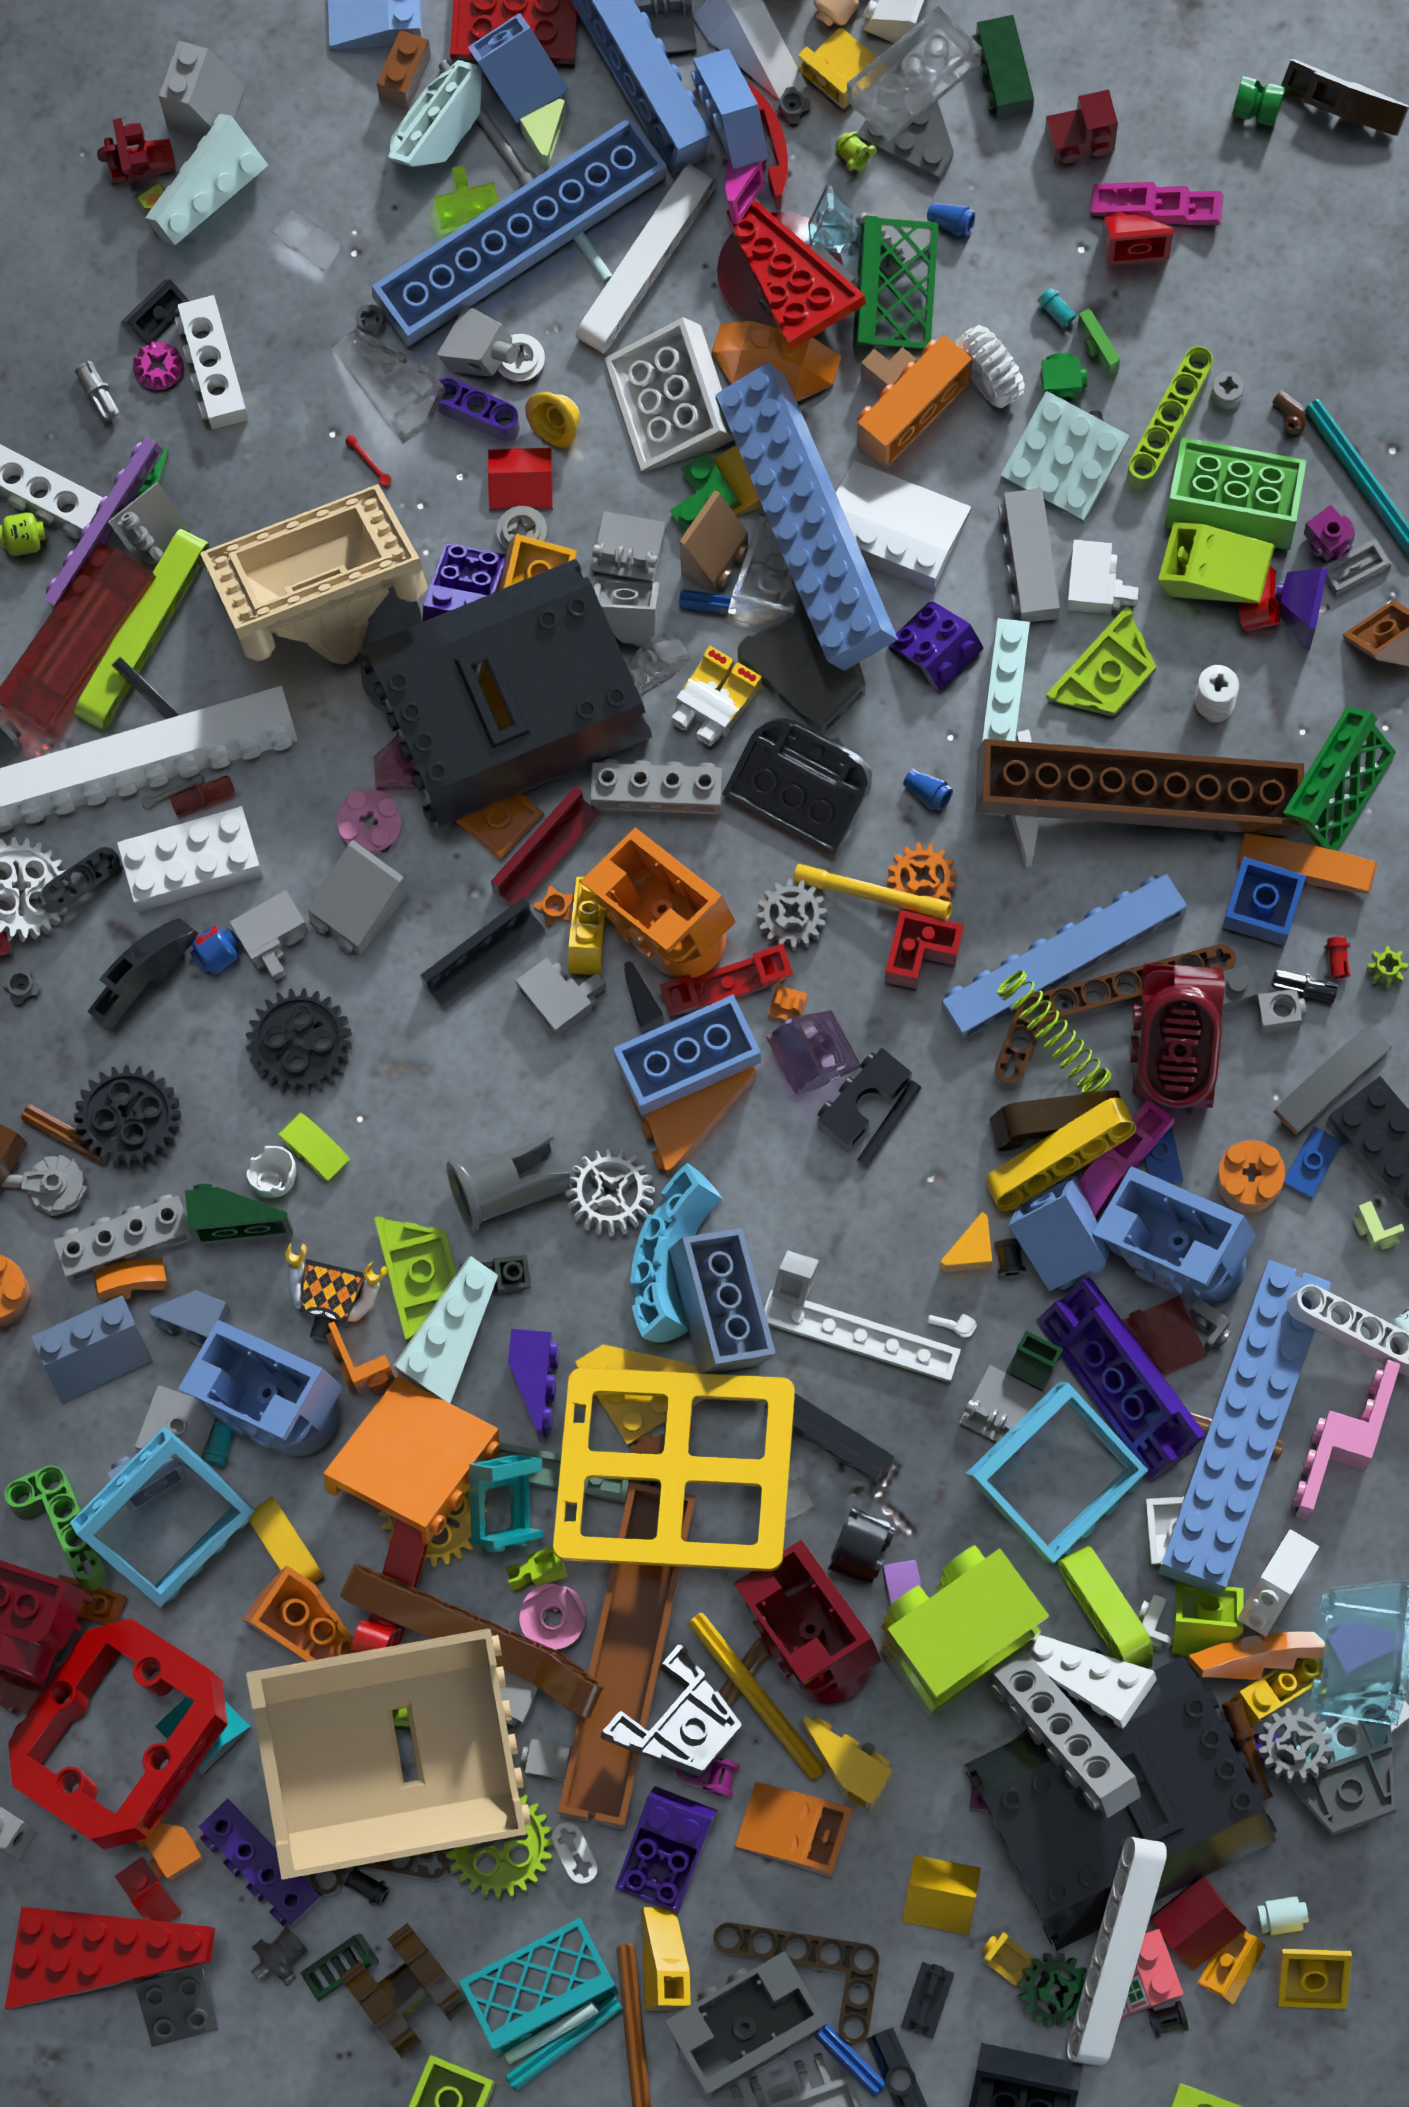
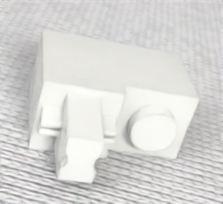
(1094, 582)

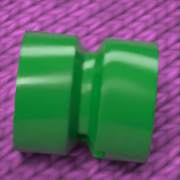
(1258, 101)

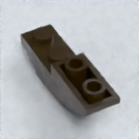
(1344, 98)

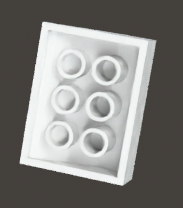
(669, 395)
(901, 524)

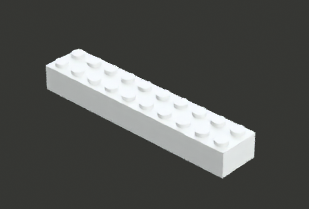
(144, 757)

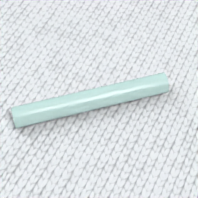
(593, 257)
(551, 2033)

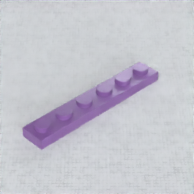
(126, 487)

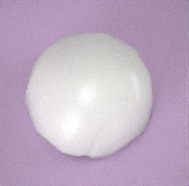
(271, 1172)

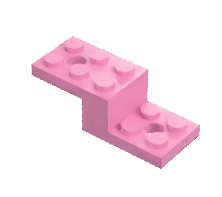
(1345, 1439)

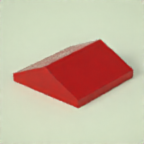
(520, 478)

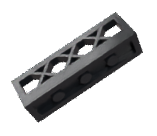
(482, 953)
(838, 1441)

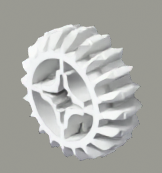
(992, 367)
(620, 1183)

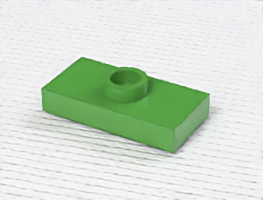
(1098, 343)

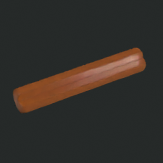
(56, 1130)

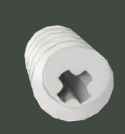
(1216, 693)

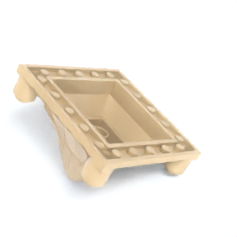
(316, 576)

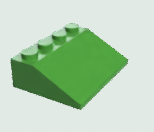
(1237, 491)

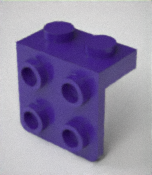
(938, 643)

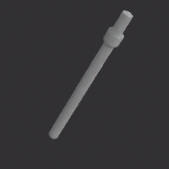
(525, 176)

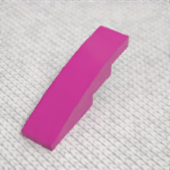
(1158, 204)

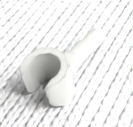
(963, 1328)

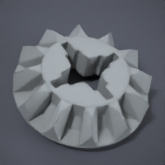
(529, 518)

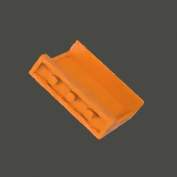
(413, 1457)

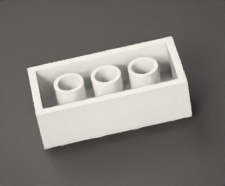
(189, 859)

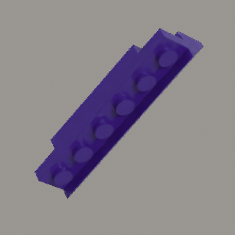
(1121, 1378)

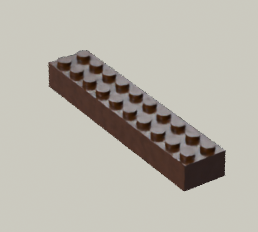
(1136, 787)

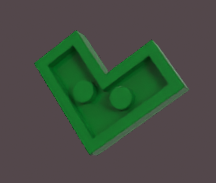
(704, 479)

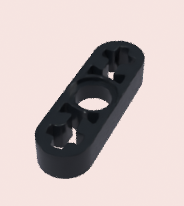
(85, 867)

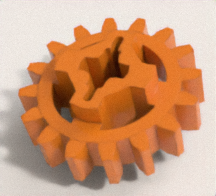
(929, 867)

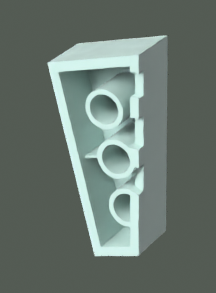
(206, 181)
(445, 1337)

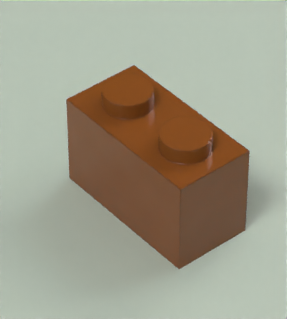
(403, 69)

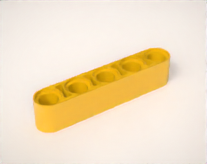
(1060, 1154)

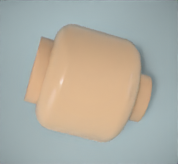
(835, 11)

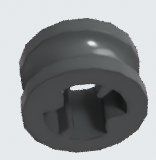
(368, 311)

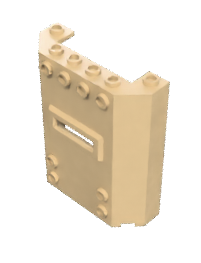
(337, 1759)

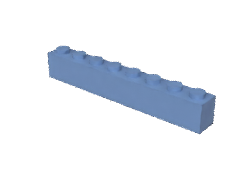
(1067, 954)

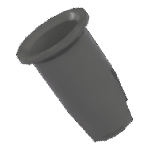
(494, 1186)

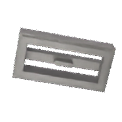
(1332, 580)

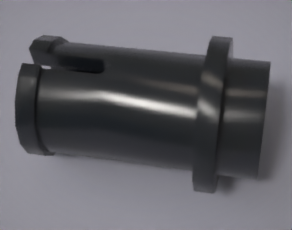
(367, 1887)

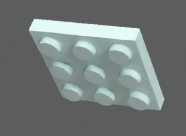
(1065, 455)

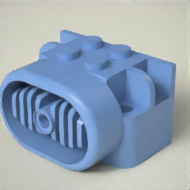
(1176, 1238)
(264, 1391)

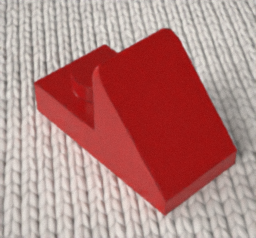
(147, 1892)

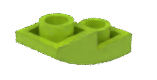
(314, 1146)

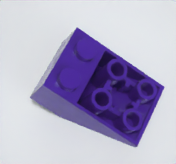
(461, 578)
(531, 1365)
(665, 1849)

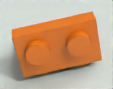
(368, 1377)

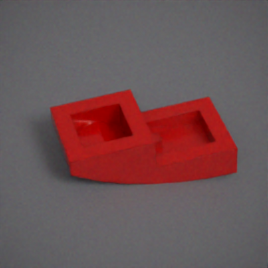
(160, 159)

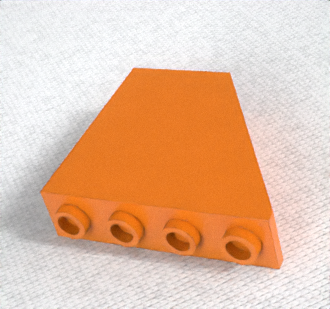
(686, 1122)

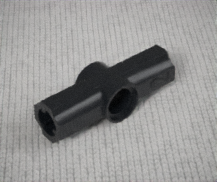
(890, 2060)

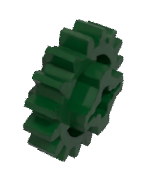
(1051, 1976)

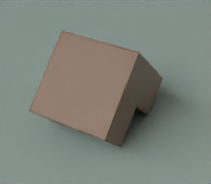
(880, 372)

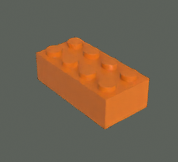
(913, 401)

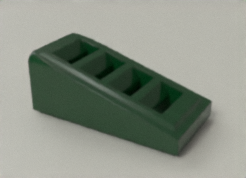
(363, 1950)

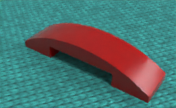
(777, 174)
(736, 979)

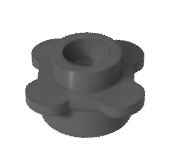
(789, 96)
(23, 976)

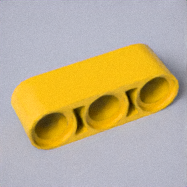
(282, 1540)

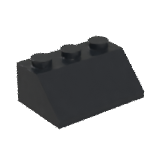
(1023, 2079)

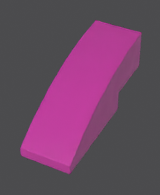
(742, 187)

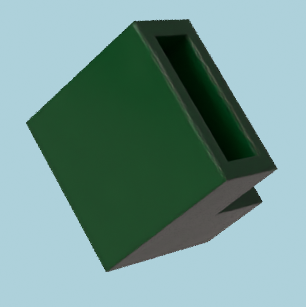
(1034, 1361)

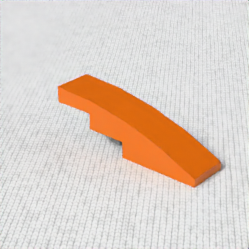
(1321, 865)
(1250, 1655)

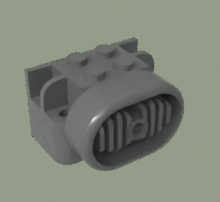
(765, 2001)

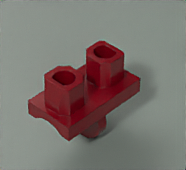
(126, 136)

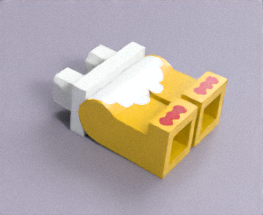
(715, 696)

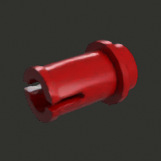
(1338, 957)

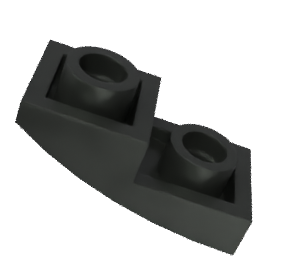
(511, 1272)

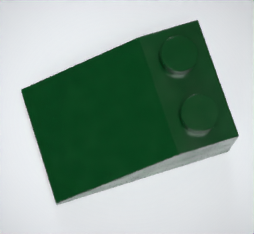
(226, 1216)

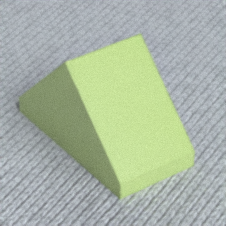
(543, 130)

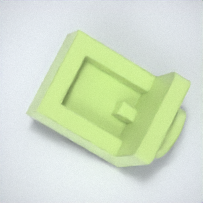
(1368, 1224)

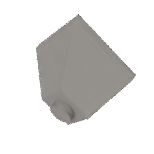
(629, 608)

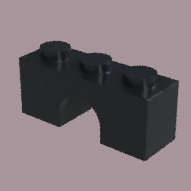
(879, 1076)

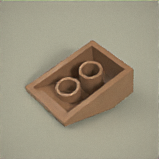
(713, 545)

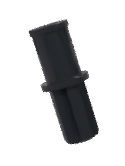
(1305, 986)

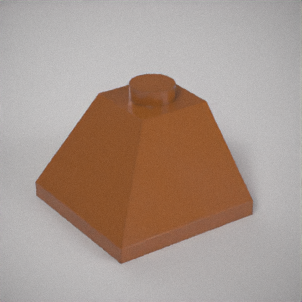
(1384, 634)

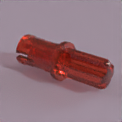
(201, 794)

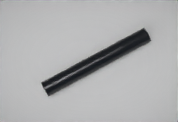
(144, 688)
(889, 1123)

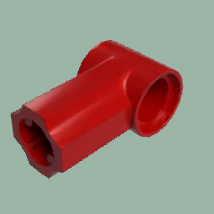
(1266, 613)

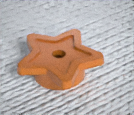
(552, 898)

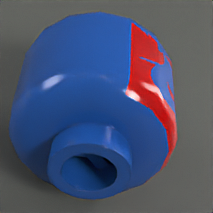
(215, 949)

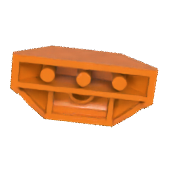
(749, 345)

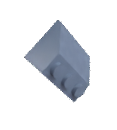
(92, 1349)

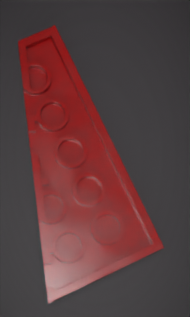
(795, 281)
(86, 1952)

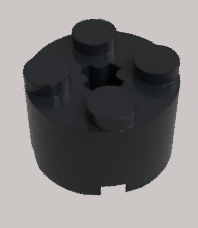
(860, 1546)

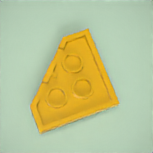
(634, 1414)

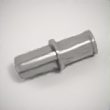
(97, 391)

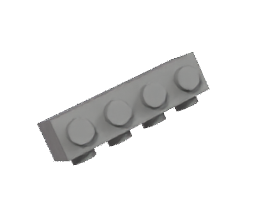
(1030, 555)
(656, 787)
(123, 1238)

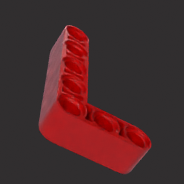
(403, 1564)

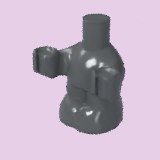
(278, 1956)

